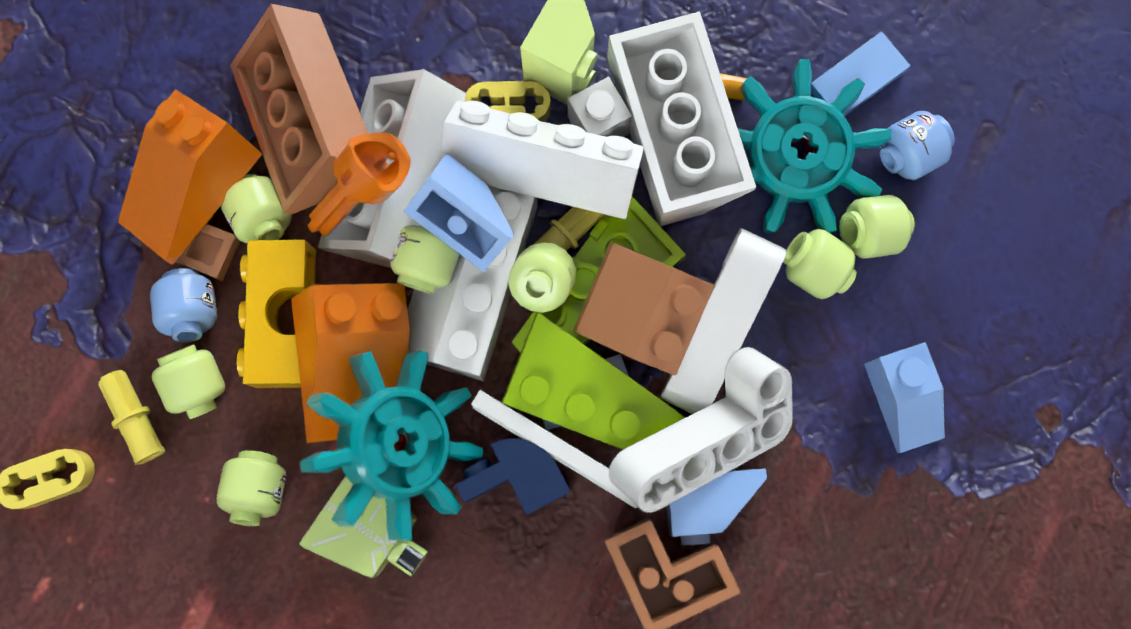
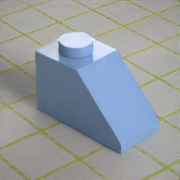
(461, 213)
(909, 396)
(712, 506)

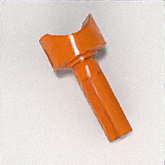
(362, 178)

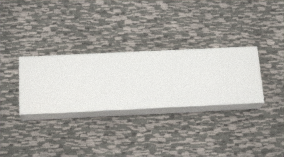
(550, 443)

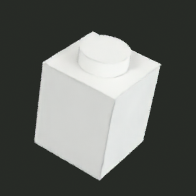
(600, 110)

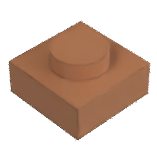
(210, 252)

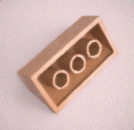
(296, 103)

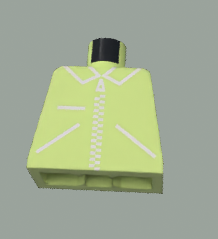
(365, 544)

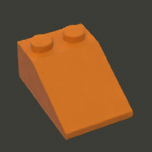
(182, 174)
(341, 323)

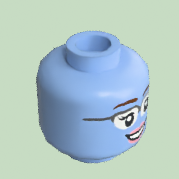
(918, 145)
(183, 304)

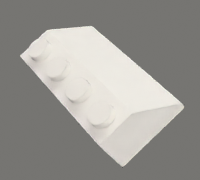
(414, 111)
(680, 117)
(543, 158)
(464, 318)

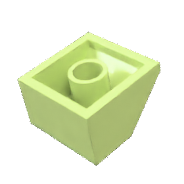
(560, 49)

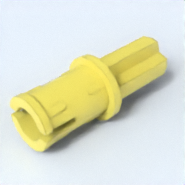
(570, 228)
(130, 417)

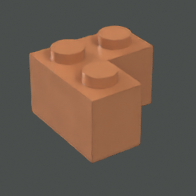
(667, 590)

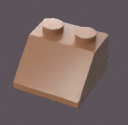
(643, 308)

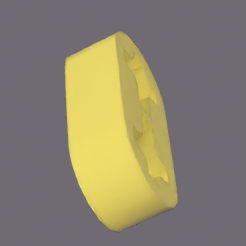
(512, 93)
(42, 470)

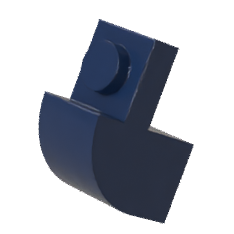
(525, 466)

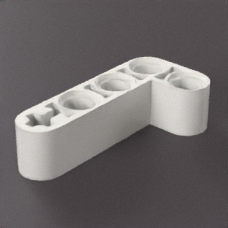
(725, 321)
(712, 440)

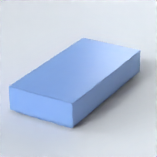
(874, 63)

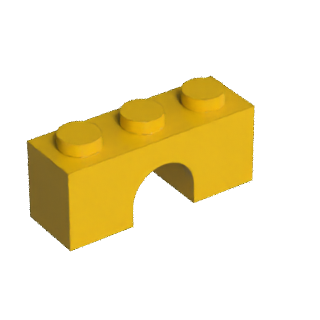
(272, 275)

